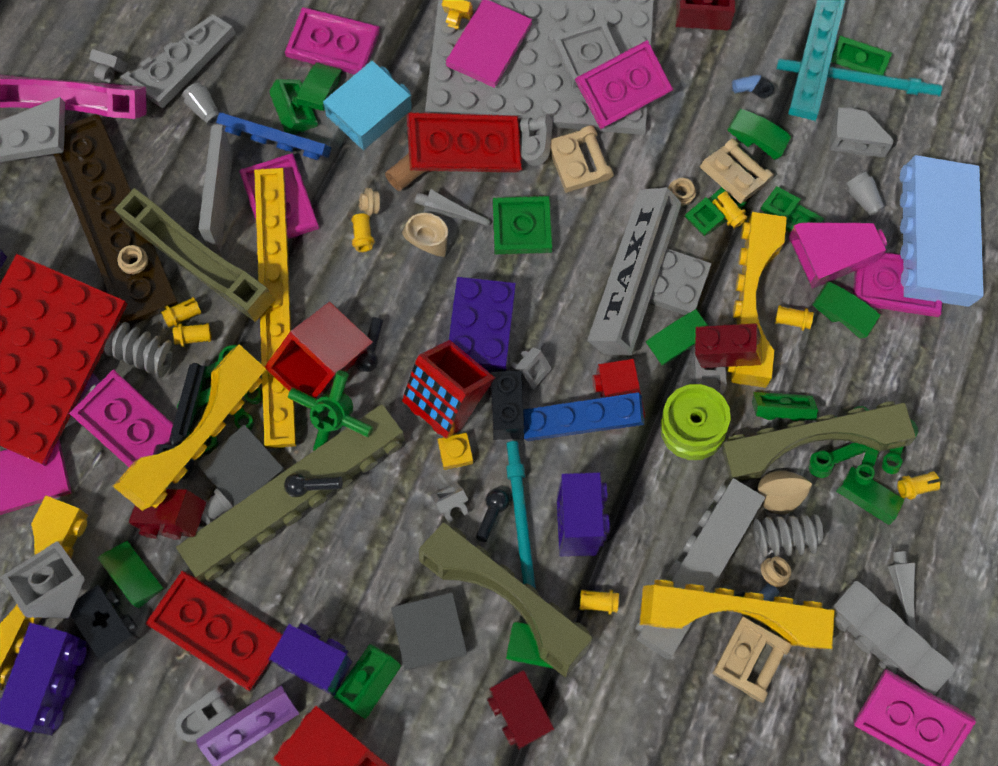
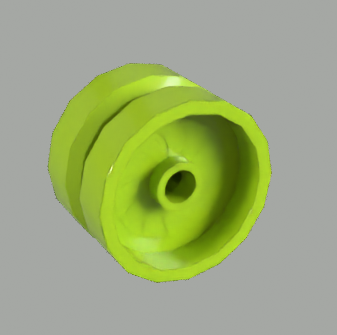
(695, 421)

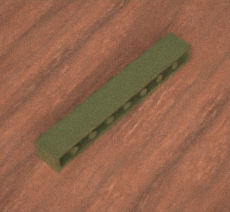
(270, 507)

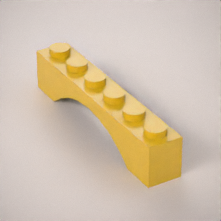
(763, 241)
(150, 475)
(52, 523)
(677, 607)

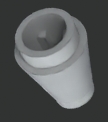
(201, 103)
(865, 192)

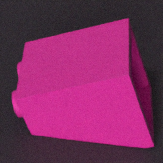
(835, 249)

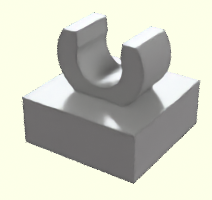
(107, 65)
(532, 367)
(449, 498)

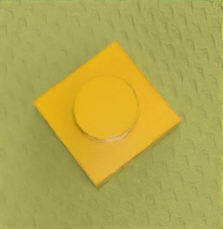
(455, 451)

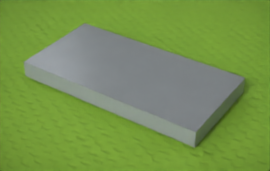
(216, 189)

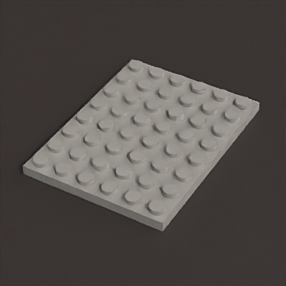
(536, 77)

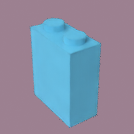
(368, 104)

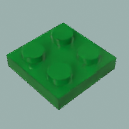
(522, 225)

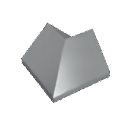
(45, 584)

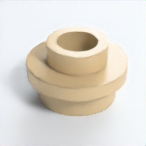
(686, 186)
(369, 202)
(127, 254)
(776, 571)

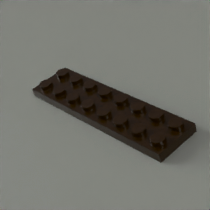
(96, 189)

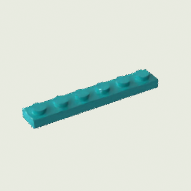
(816, 59)

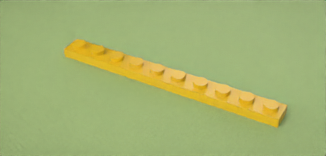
(276, 320)

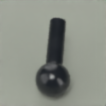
(369, 359)
(297, 484)
(496, 501)

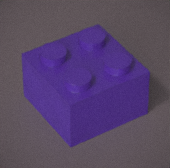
(312, 659)

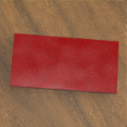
(463, 142)
(215, 630)

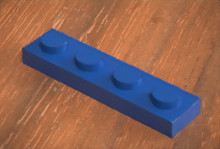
(263, 133)
(583, 417)

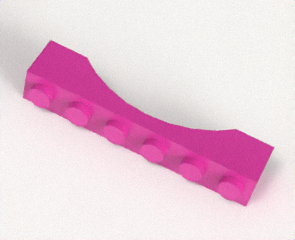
(88, 97)

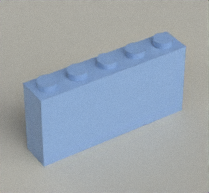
(941, 231)

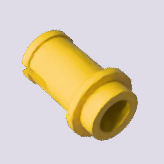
(730, 209)
(362, 234)
(181, 312)
(794, 317)
(191, 334)
(913, 486)
(599, 601)

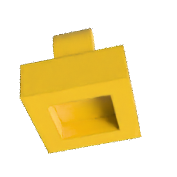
(456, 11)

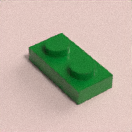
(790, 406)

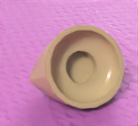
(427, 233)
(783, 491)

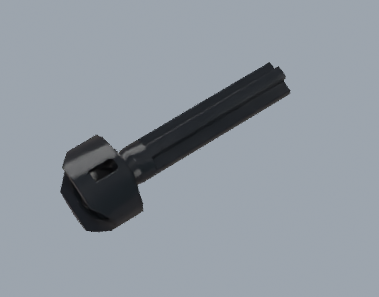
(185, 412)

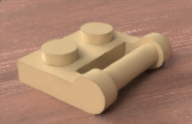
(571, 162)
(732, 176)
(742, 655)

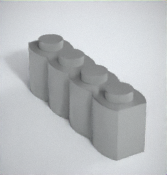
(890, 639)

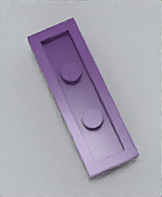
(247, 726)

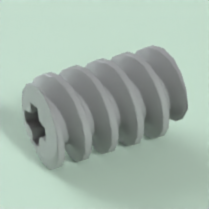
(140, 350)
(788, 534)

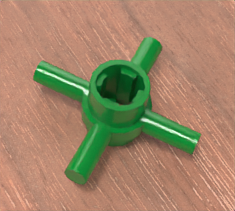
(331, 410)

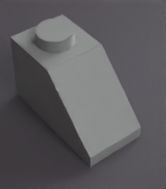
(858, 133)

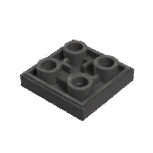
(240, 466)
(428, 631)

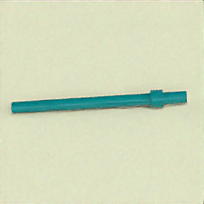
(911, 86)
(516, 473)

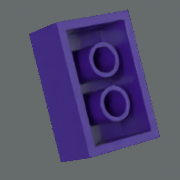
(483, 320)
(580, 514)
(41, 679)

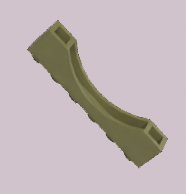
(211, 269)
(878, 428)
(455, 558)

